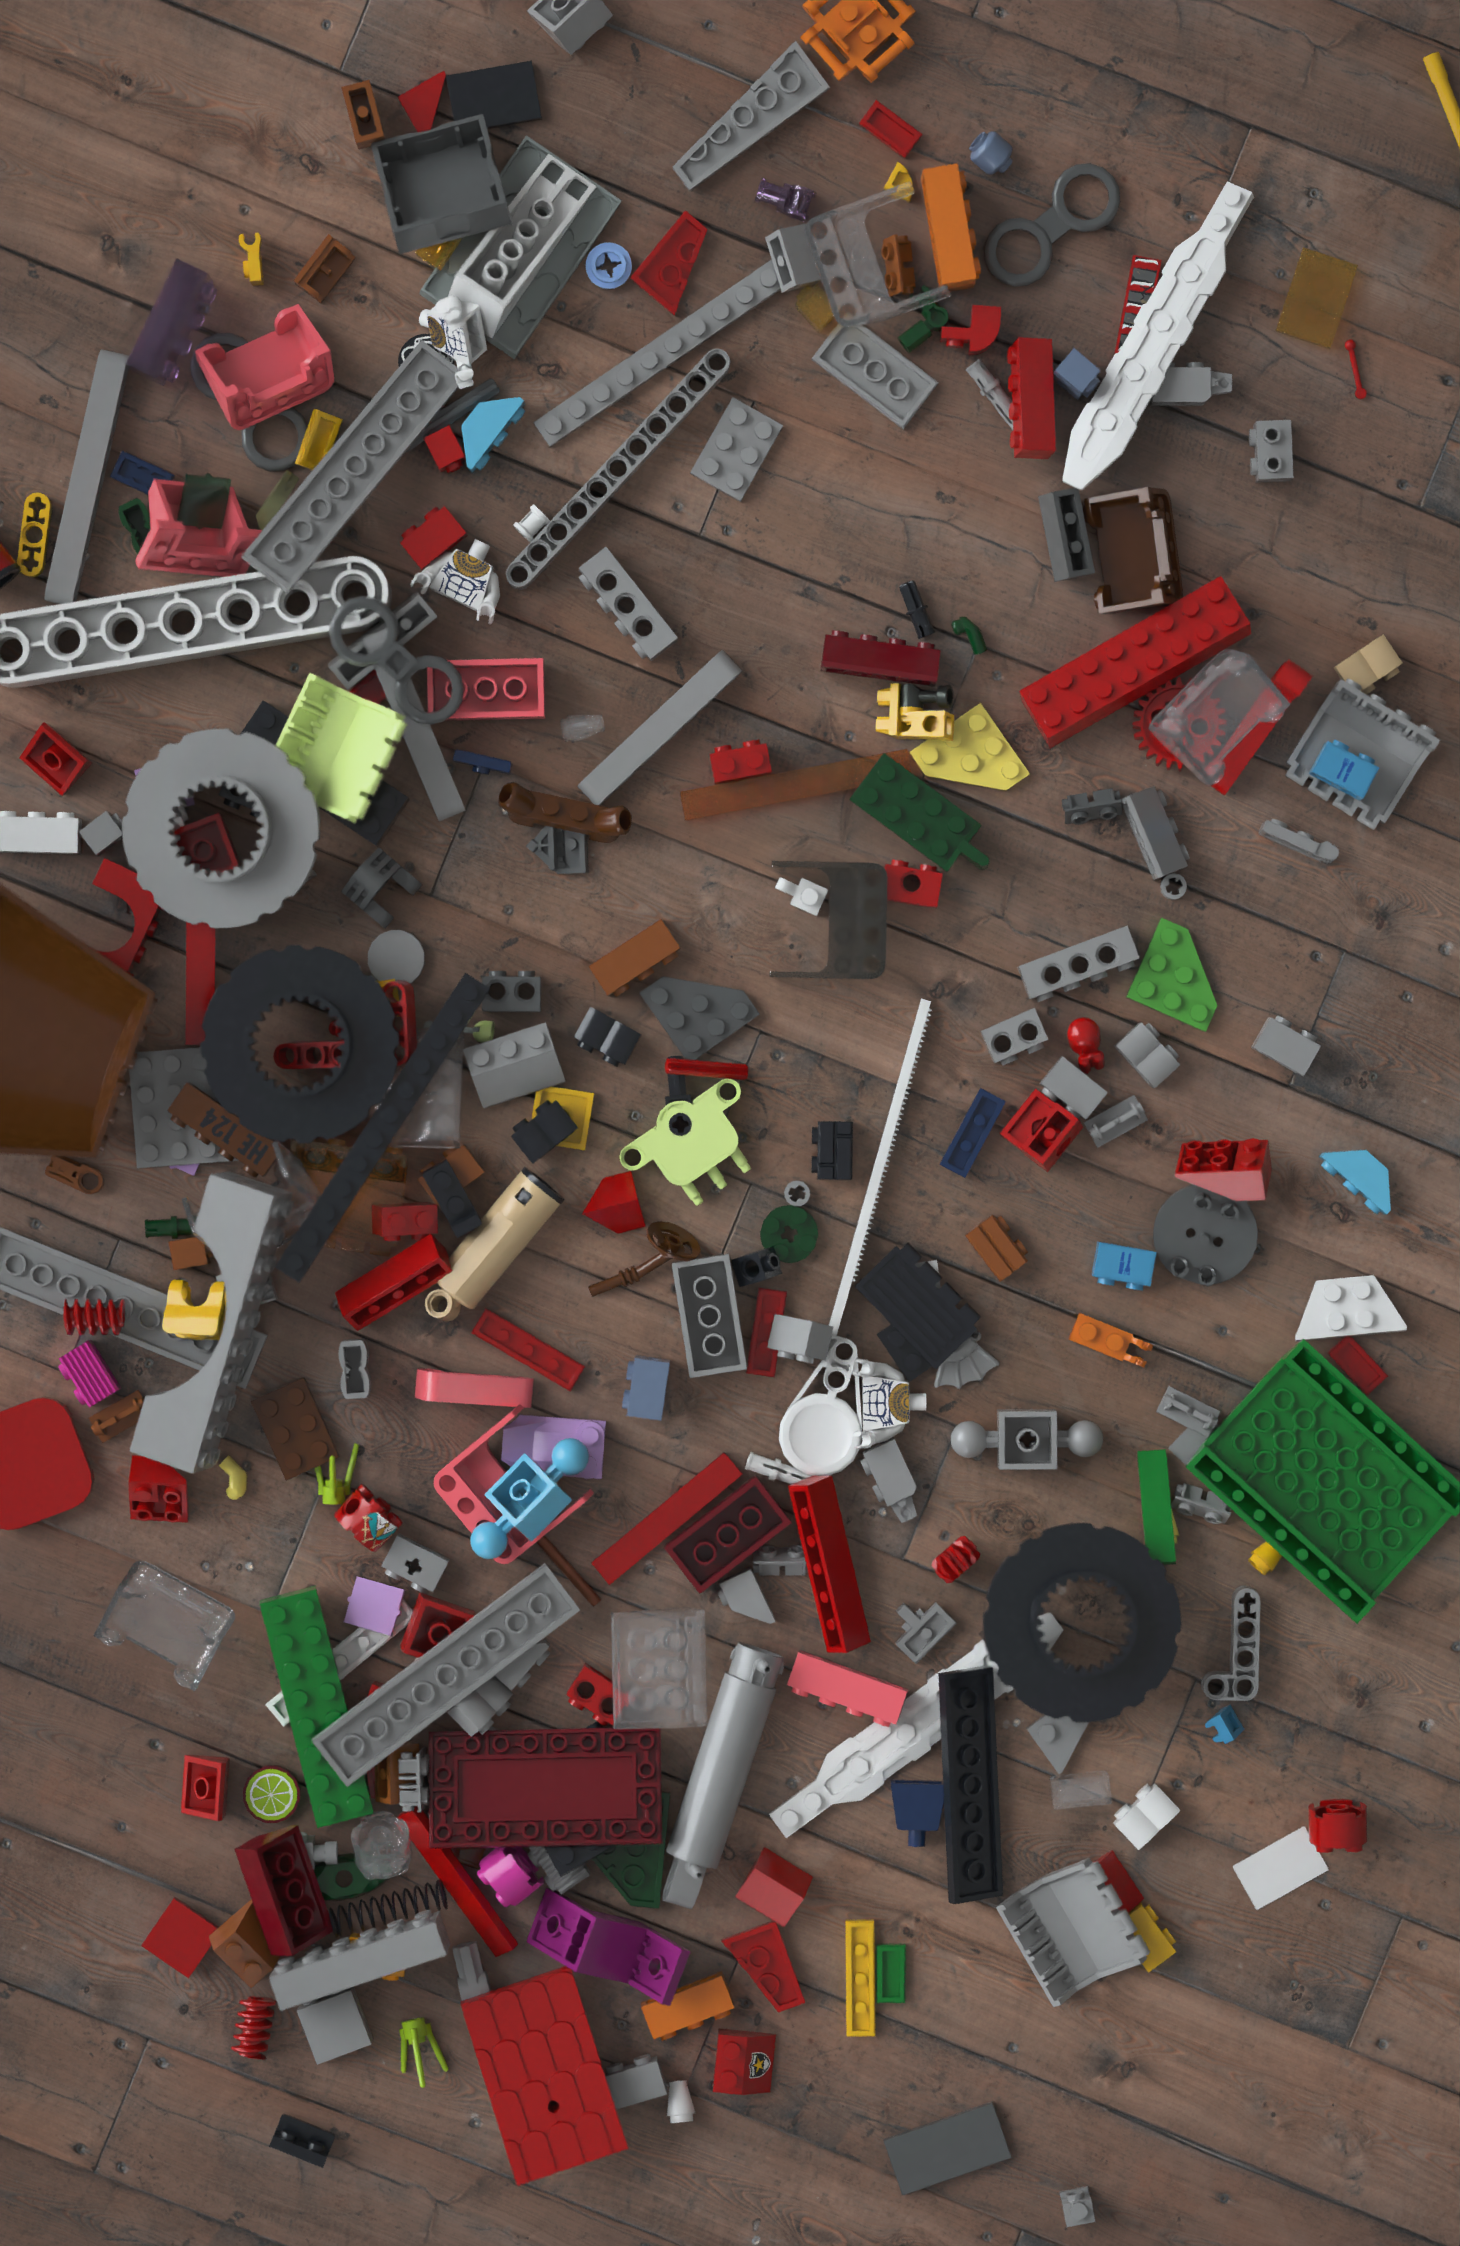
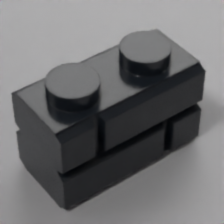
(834, 1150)

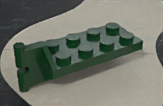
(918, 815)

